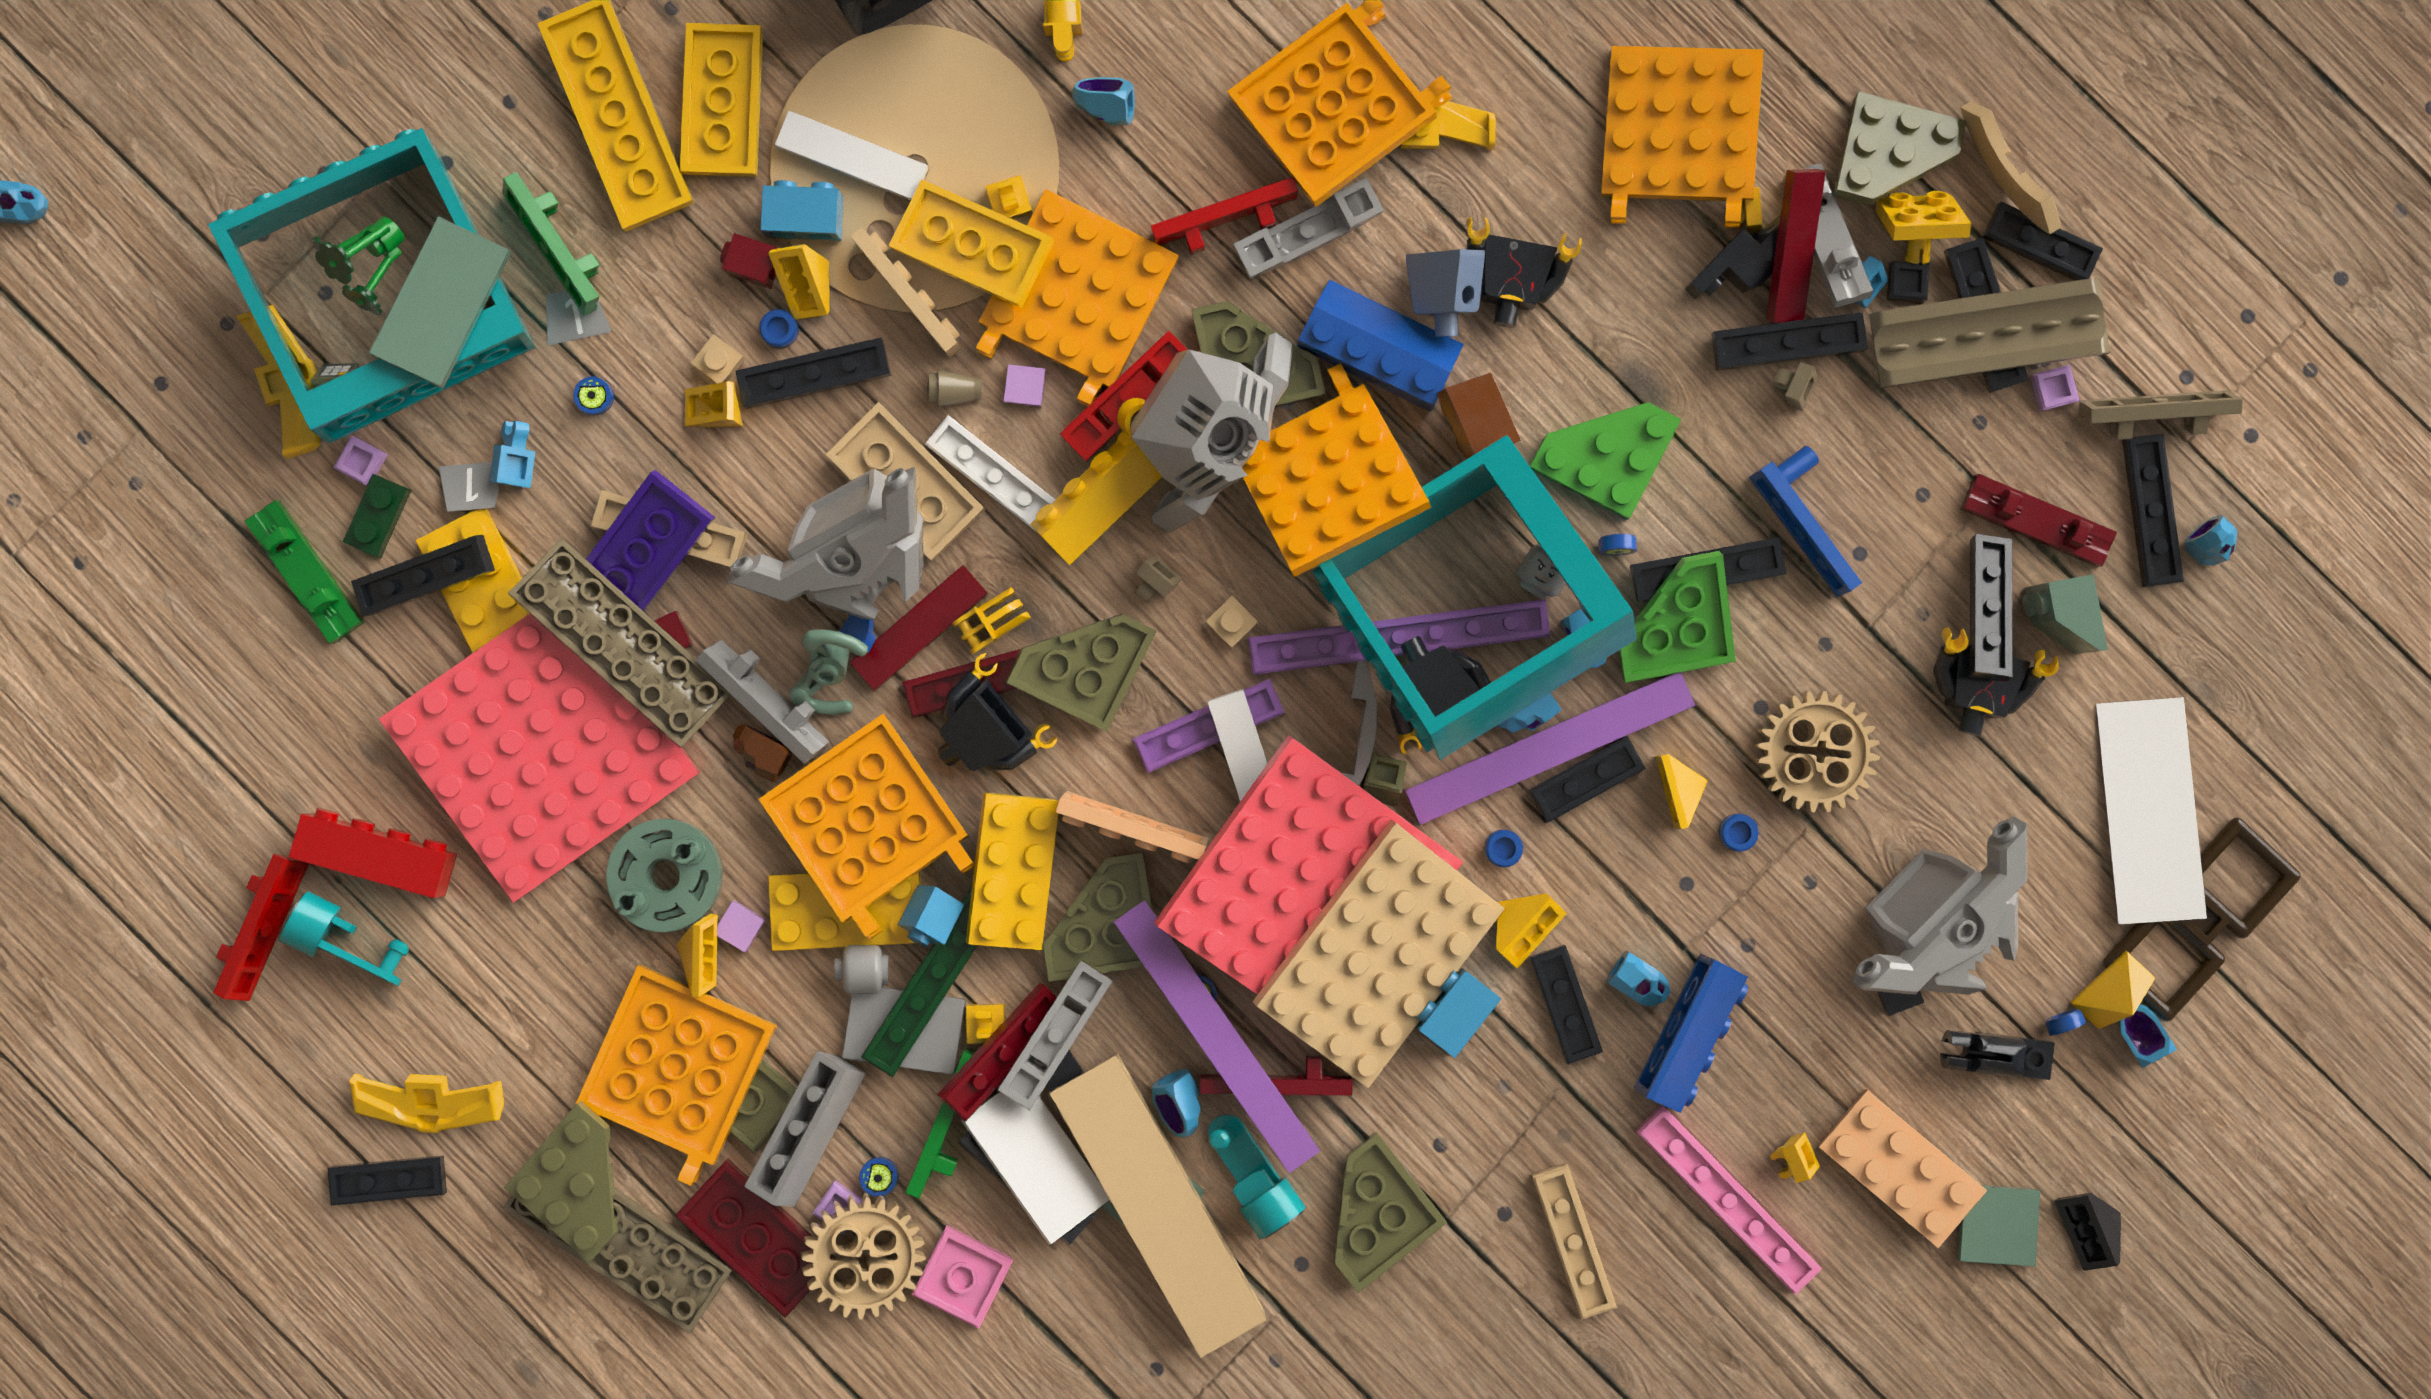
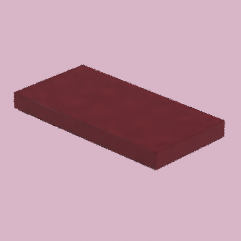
(750, 1236)

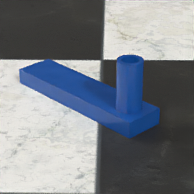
(1775, 487)

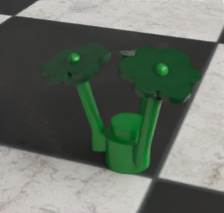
(379, 240)

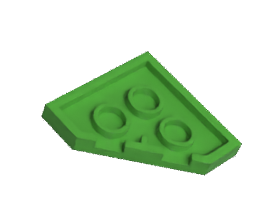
(1608, 456)
(1683, 623)

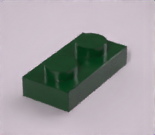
(377, 516)

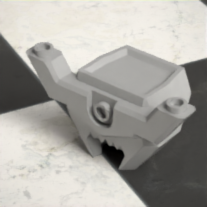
(1208, 423)
(847, 547)
(1945, 916)

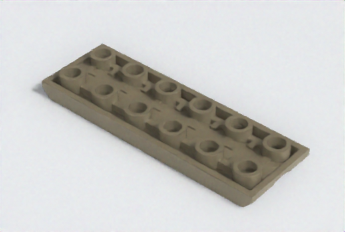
(1989, 333)
(619, 642)
(649, 1261)

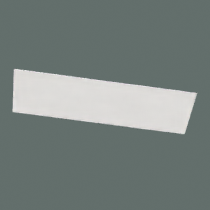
(2151, 811)

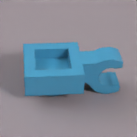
(512, 462)

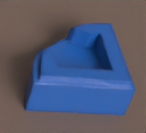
(860, 629)

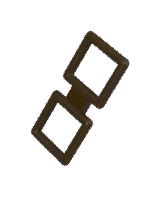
(2202, 932)

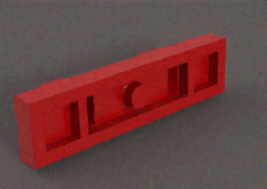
(1253, 202)
(1090, 429)
(260, 928)

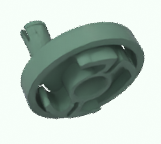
(641, 896)

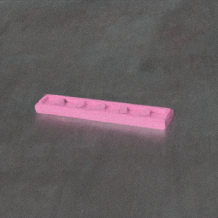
(1728, 1199)

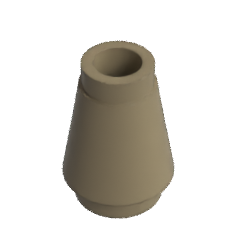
(952, 388)

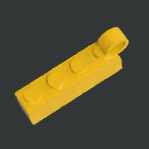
(1100, 494)

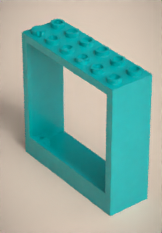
(377, 387)
(1609, 614)

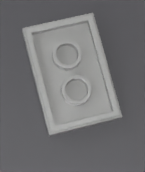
(936, 1046)

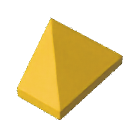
(803, 279)
(712, 406)
(1682, 789)
(1525, 925)
(699, 955)
(2114, 992)

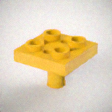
(1921, 220)

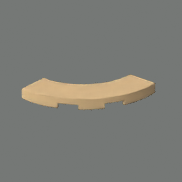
(2021, 188)

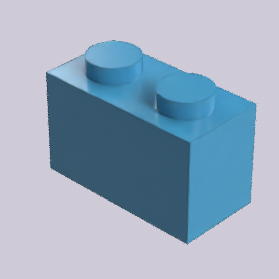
(802, 211)
(1457, 1012)

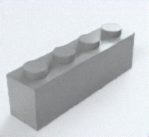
(805, 1129)

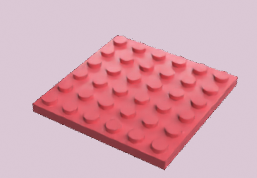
(534, 754)
(1278, 864)

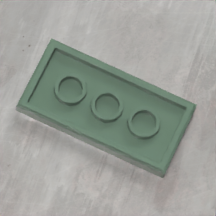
(440, 302)

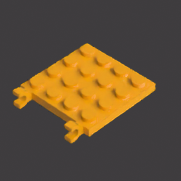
(1335, 102)
(1682, 126)
(1086, 297)
(1332, 478)
(865, 821)
(676, 1067)

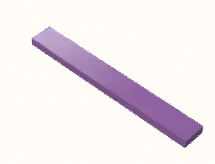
(1446, 629)
(1549, 747)
(1217, 1037)

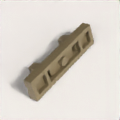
(2192, 406)

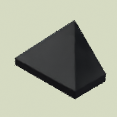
(2093, 1229)

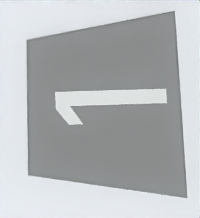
(567, 322)
(468, 486)

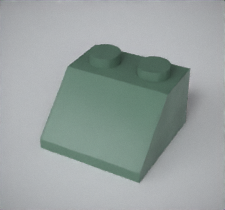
(2067, 613)

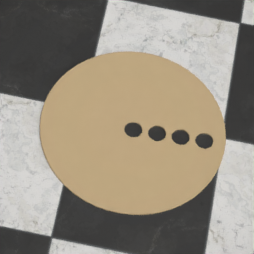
(926, 97)

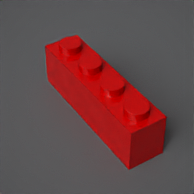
(373, 854)

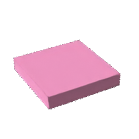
(962, 1276)

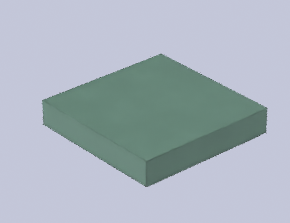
(2001, 1227)

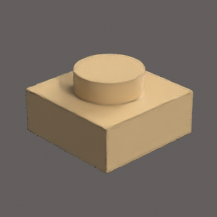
(718, 360)
(1231, 621)

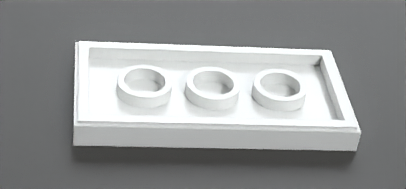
(1037, 1164)

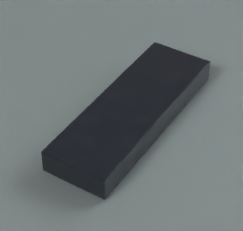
(2056, 251)
(1586, 779)
(1566, 1004)
(387, 1180)

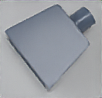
(1445, 285)

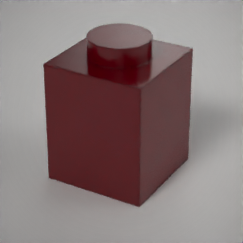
(748, 260)

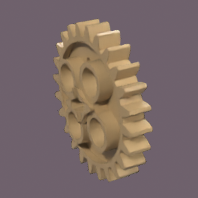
(1814, 784)
(860, 1290)

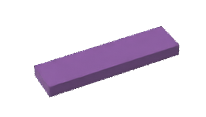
(1198, 729)

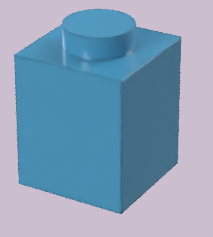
(930, 915)

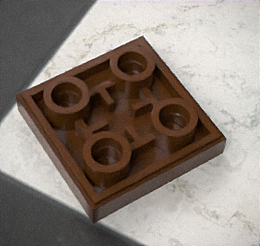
(1477, 414)

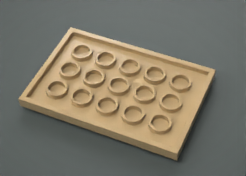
(1378, 954)

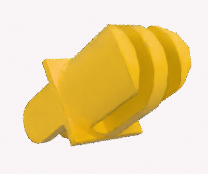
(1062, 22)
(970, 633)

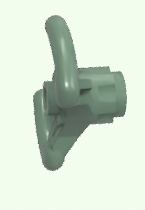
(826, 667)

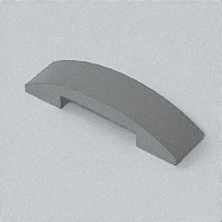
(1309, 229)
(1363, 690)

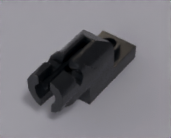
(1744, 262)
(1999, 1054)

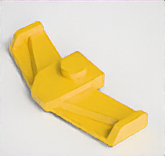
(1456, 123)
(296, 434)
(427, 1102)

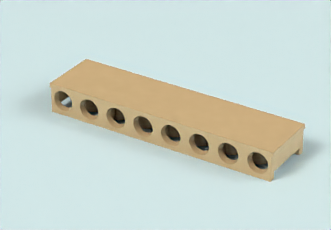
(1159, 1205)

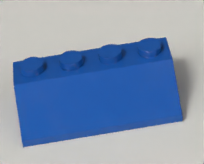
(1379, 345)
(1691, 1033)

